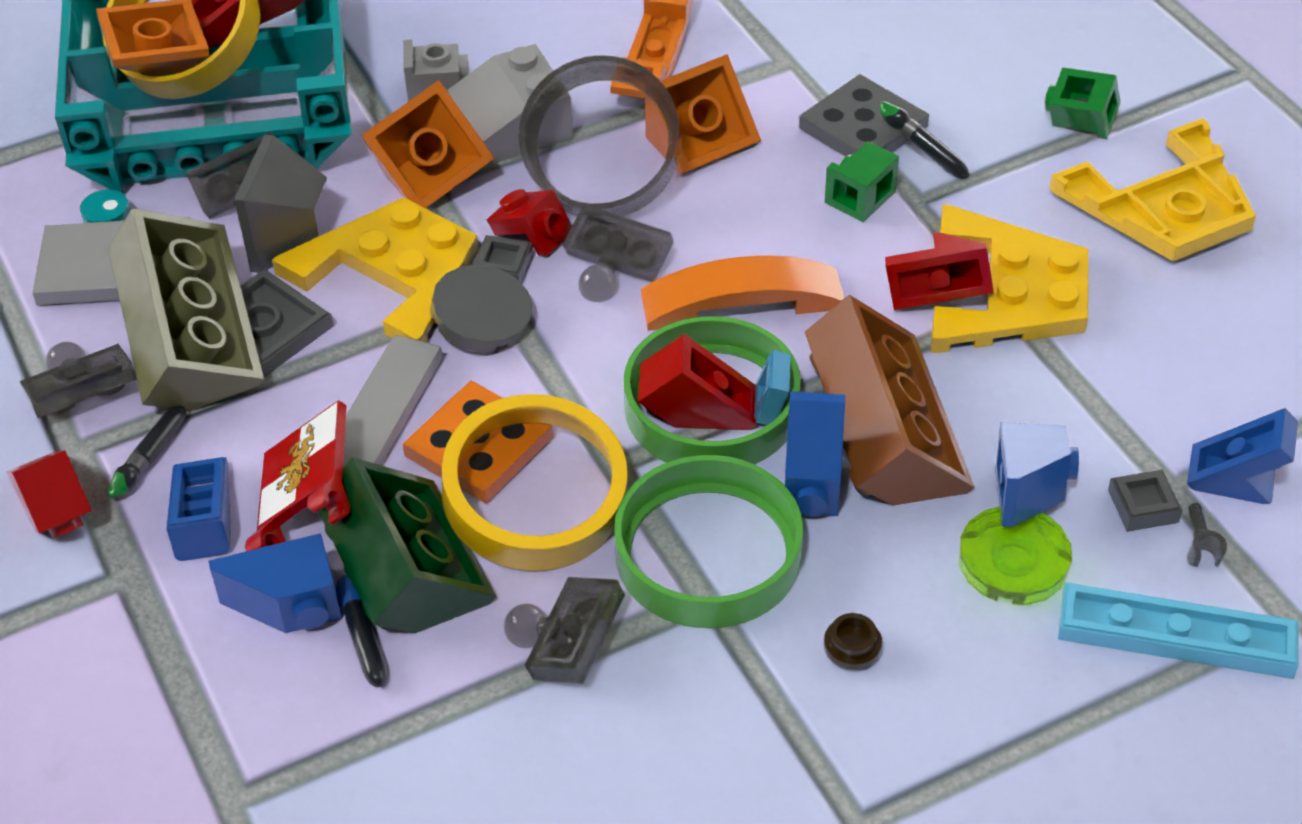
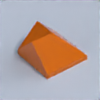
(153, 37)
(709, 111)
(427, 146)

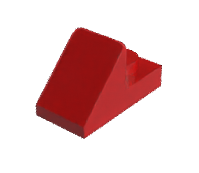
(945, 273)

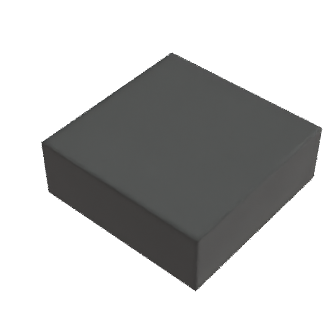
(506, 254)
(1145, 500)

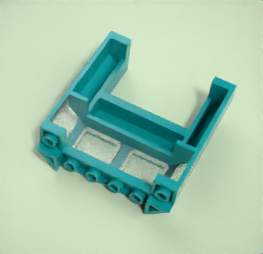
(123, 136)

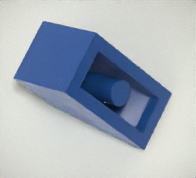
(815, 451)
(1032, 469)
(279, 584)

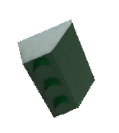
(404, 551)

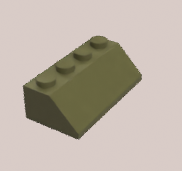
(183, 310)

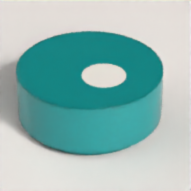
(104, 206)

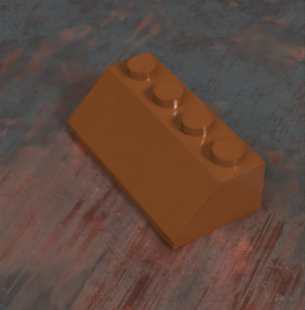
(893, 414)

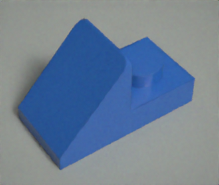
(1244, 458)

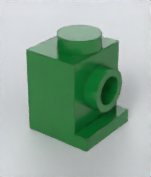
(1084, 101)
(862, 181)

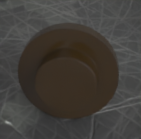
(852, 641)

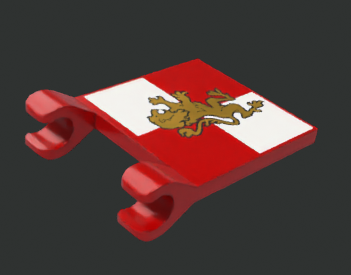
(302, 474)

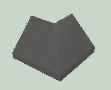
(277, 203)

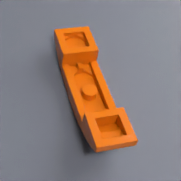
(657, 41)
(741, 283)

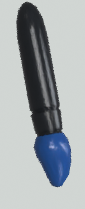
(361, 632)

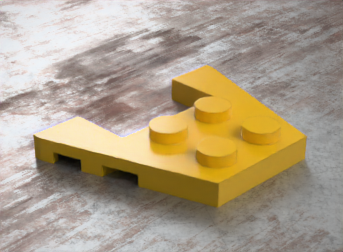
(1173, 210)
(395, 246)
(1035, 282)

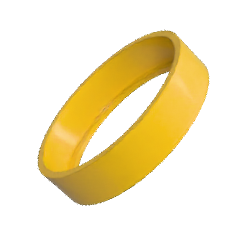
(212, 70)
(529, 551)

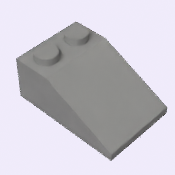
(495, 98)

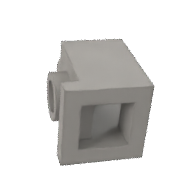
(432, 63)

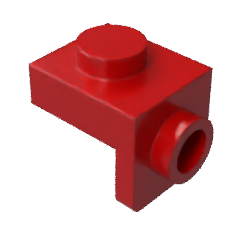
(533, 214)

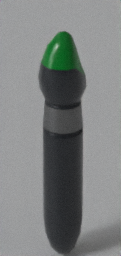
(924, 140)
(127, 475)

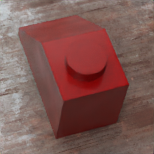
(695, 389)
(50, 493)

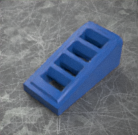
(199, 514)

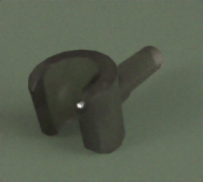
(1204, 538)

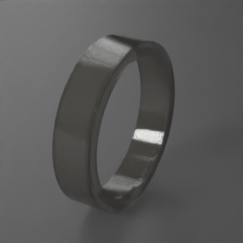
(590, 70)

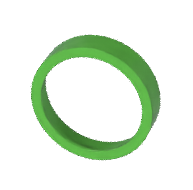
(717, 336)
(719, 476)

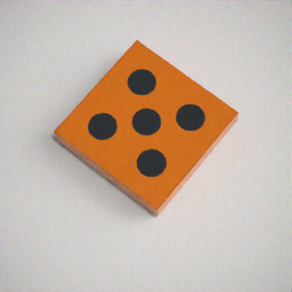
(490, 459)

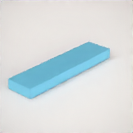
(1179, 630)

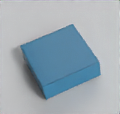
(772, 387)

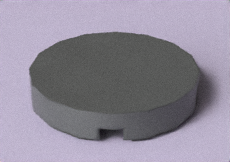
(481, 308)

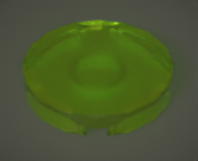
(1016, 561)

